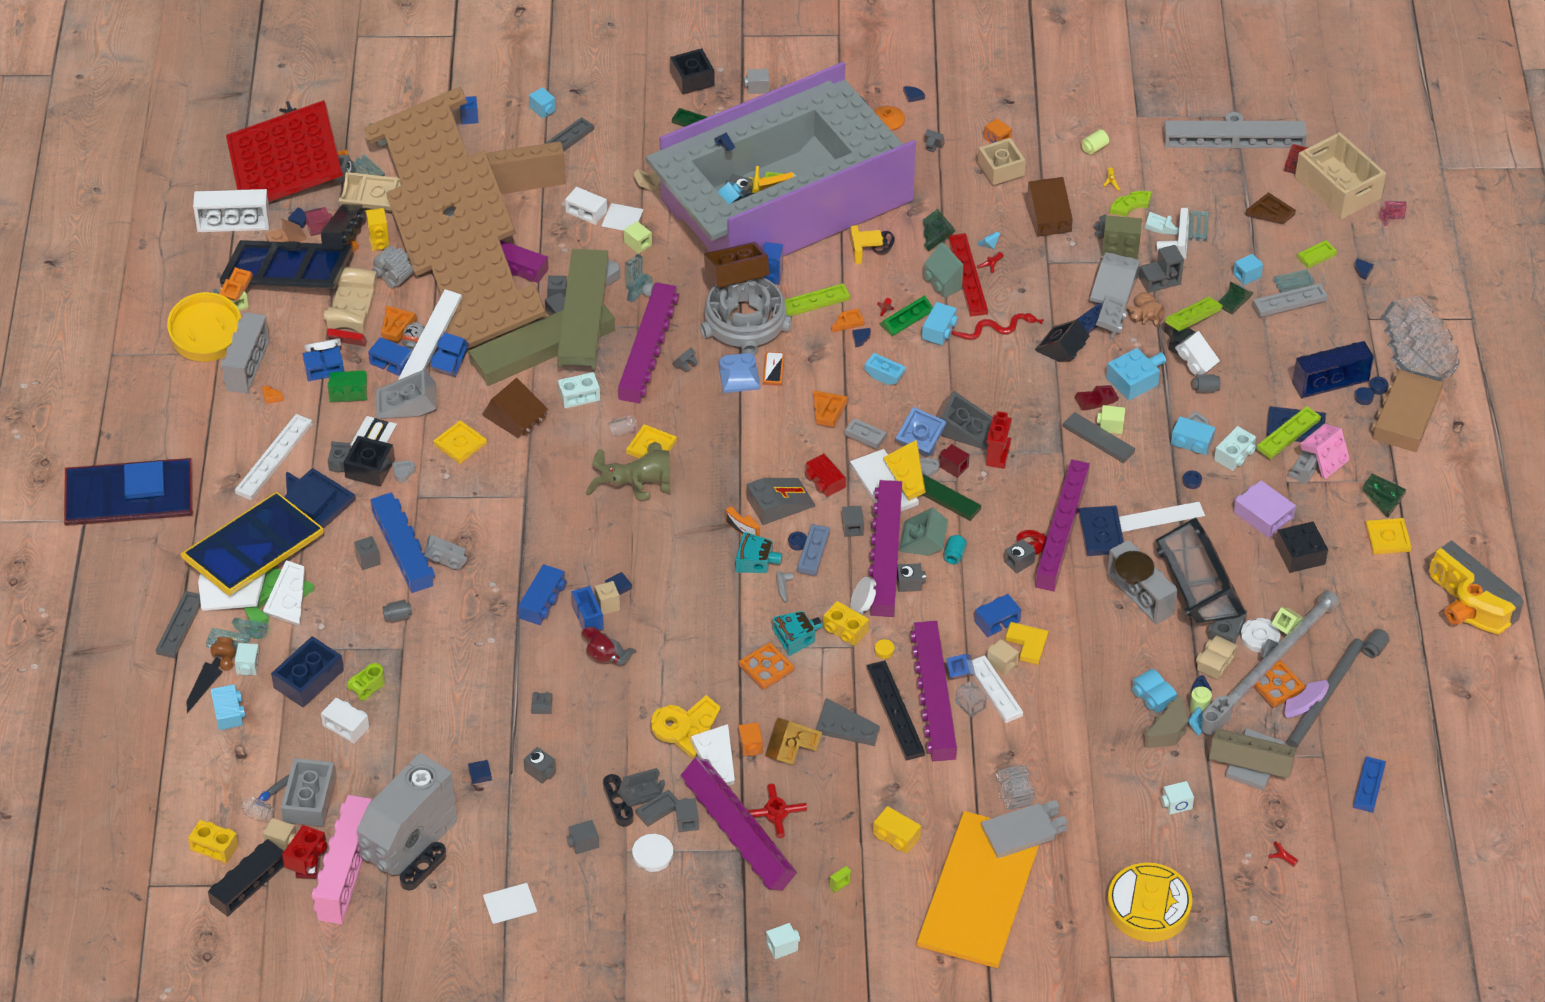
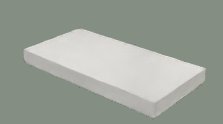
(872, 469)

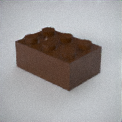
(736, 264)

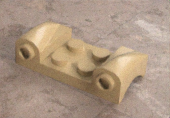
(368, 190)
(352, 299)

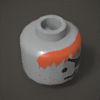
(412, 334)

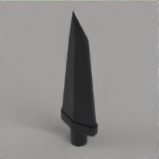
(206, 678)

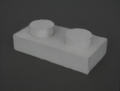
(865, 433)

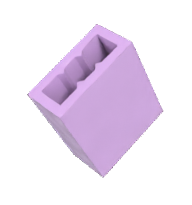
(1264, 508)

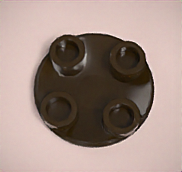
(1134, 566)

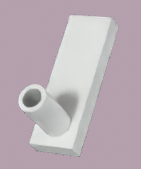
(1183, 234)

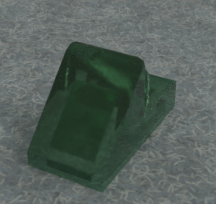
(1235, 297)

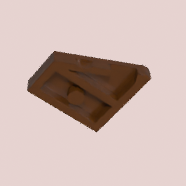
(1271, 209)

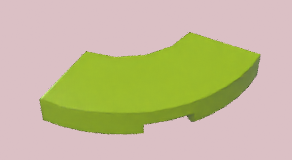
(1124, 205)

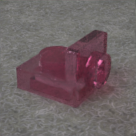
(1393, 210)

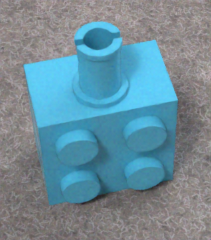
(1134, 373)

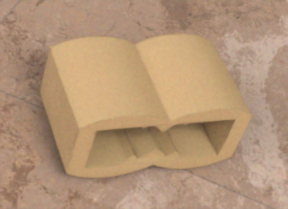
(1216, 657)

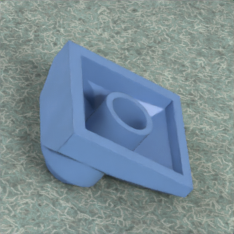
(738, 373)
(923, 428)

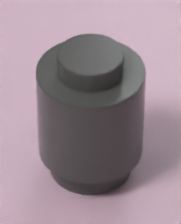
(1206, 383)
(397, 611)
(1375, 643)

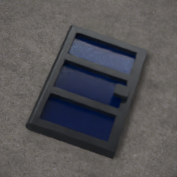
(289, 264)

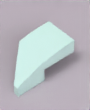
(1160, 224)

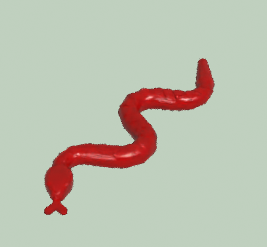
(1028, 317)

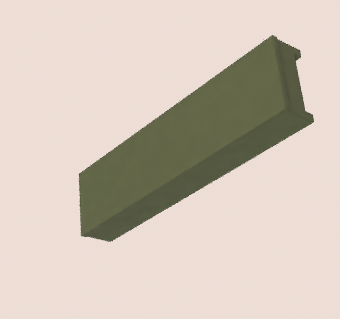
(583, 308)
(525, 347)

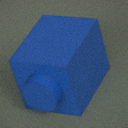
(469, 111)
(960, 666)

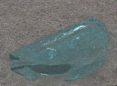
(636, 286)
(255, 629)

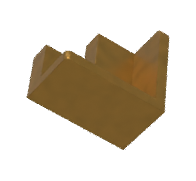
(788, 737)

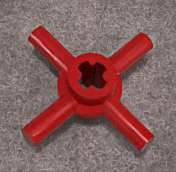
(777, 810)

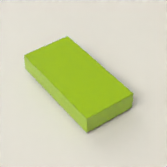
(1317, 254)

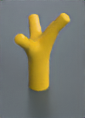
(1111, 178)
(755, 189)

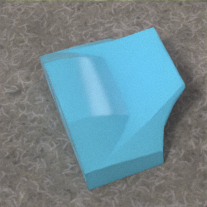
(884, 369)

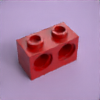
(304, 849)

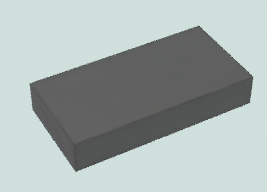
(656, 808)

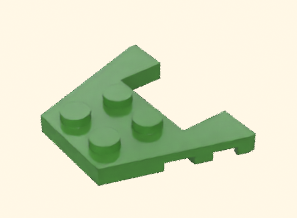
(271, 576)

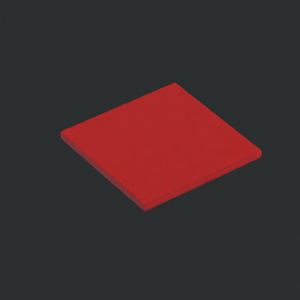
(286, 152)

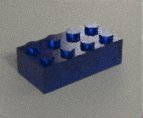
(1332, 369)

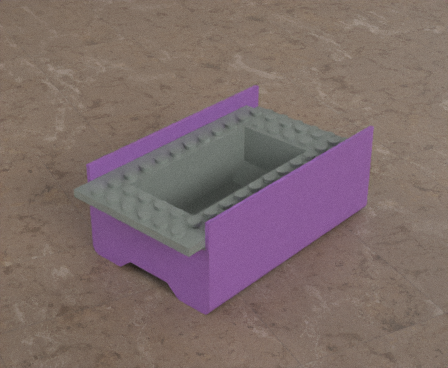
(814, 127)

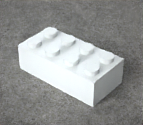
(231, 210)

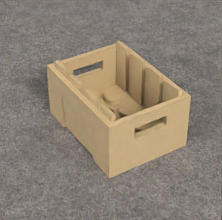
(1340, 175)

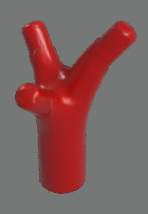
(992, 261)
(885, 306)
(1283, 854)

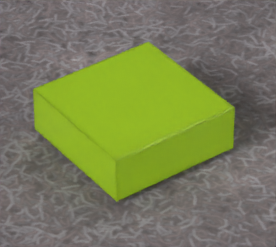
(840, 879)

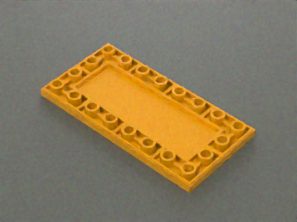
(976, 897)

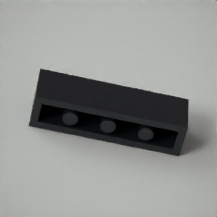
(342, 226)
(246, 877)

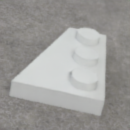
(287, 594)
(717, 749)

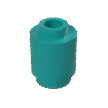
(955, 549)

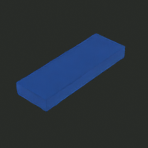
(1369, 784)

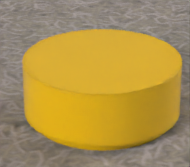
(884, 649)

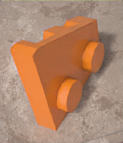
(395, 323)
(828, 407)

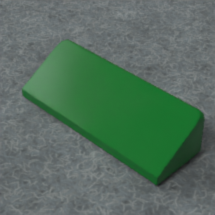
(907, 316)

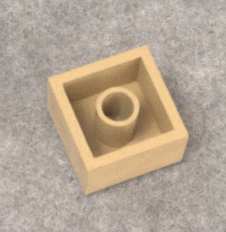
(1001, 161)

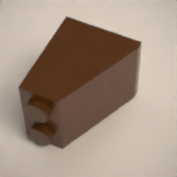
(1049, 206)
(515, 409)

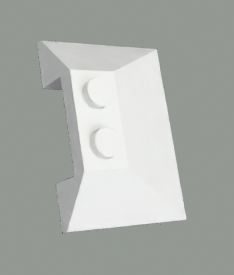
(215, 599)

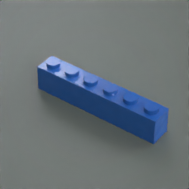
(402, 542)

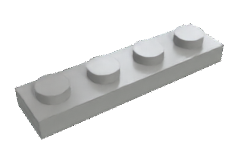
(1290, 300)

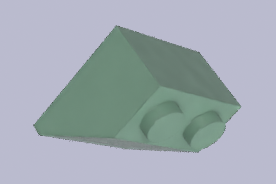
(944, 271)
(924, 533)

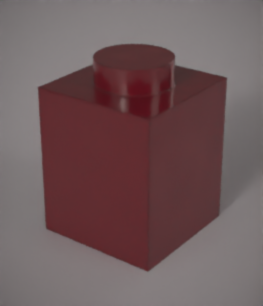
(954, 460)

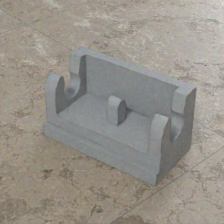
(1304, 467)

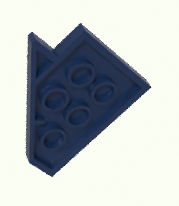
(337, 504)

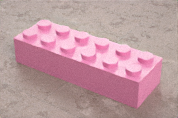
(340, 864)

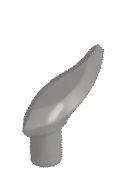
(781, 583)

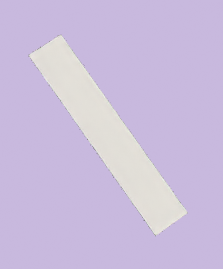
(1161, 516)

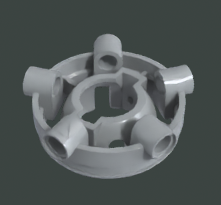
(745, 329)

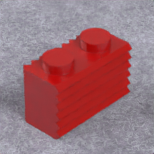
(825, 475)

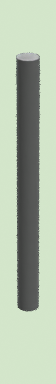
(1333, 681)

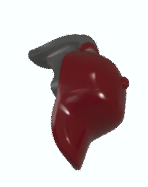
(605, 649)

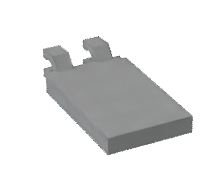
(1023, 828)

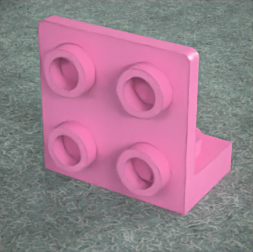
(1329, 448)

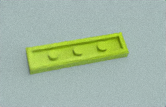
(816, 299)
(1193, 313)
(1288, 432)

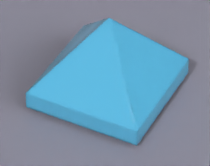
(989, 241)
(1195, 720)

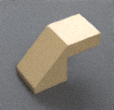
(647, 181)

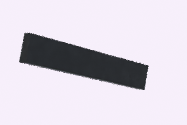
(895, 710)

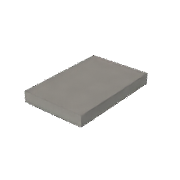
(1249, 776)

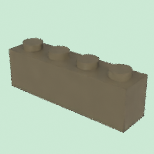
(1252, 753)

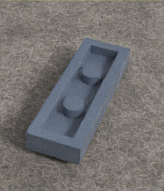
(813, 549)

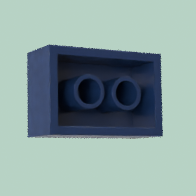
(307, 671)

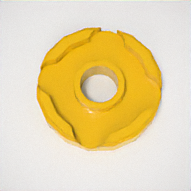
(665, 732)

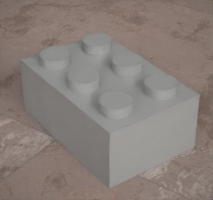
(308, 792)

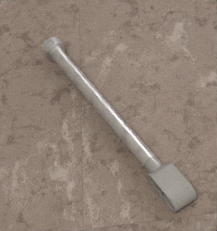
(1220, 710)

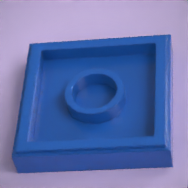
(144, 479)

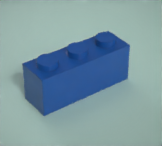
(542, 594)

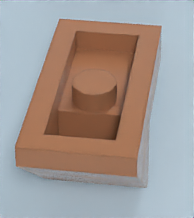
(288, 232)

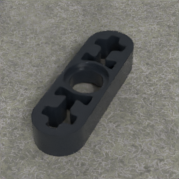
(617, 807)
(425, 857)

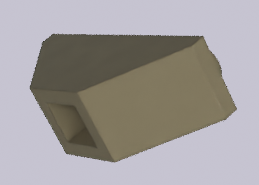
(1168, 726)

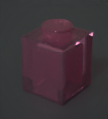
(317, 220)

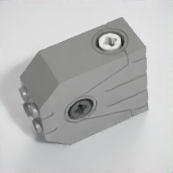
(407, 815)

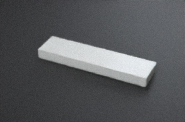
(996, 690)

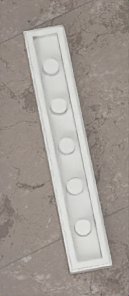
(432, 332)
(273, 457)

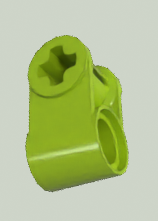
(367, 681)

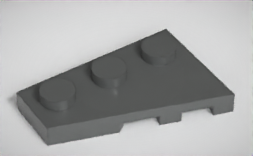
(846, 725)

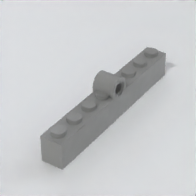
(1234, 133)

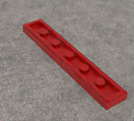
(970, 283)

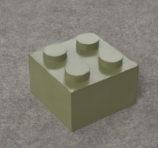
(1122, 236)

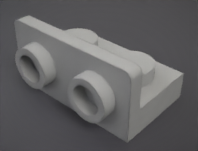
(1111, 315)
(445, 552)

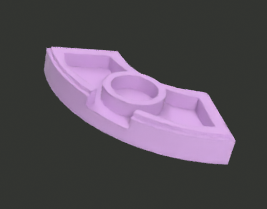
(1300, 704)

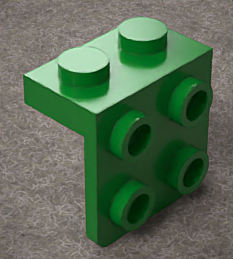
(347, 386)

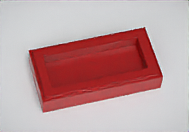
(347, 337)

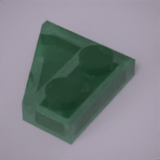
(936, 229)
(1383, 493)

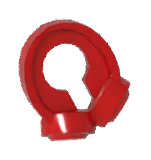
(1040, 539)

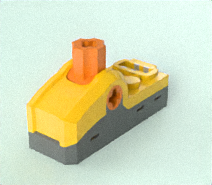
(1480, 594)

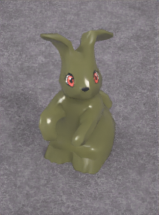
(650, 468)

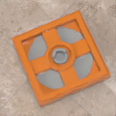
(766, 665)
(1279, 685)

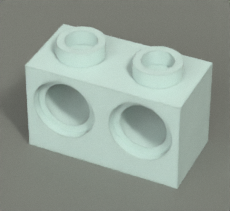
(578, 390)
(1235, 448)

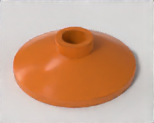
(891, 116)

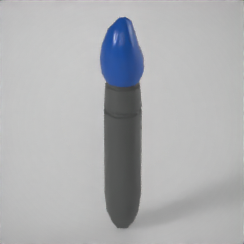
(265, 795)

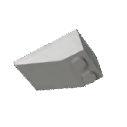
(1115, 278)
(407, 397)

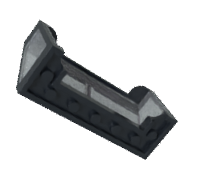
(1199, 573)

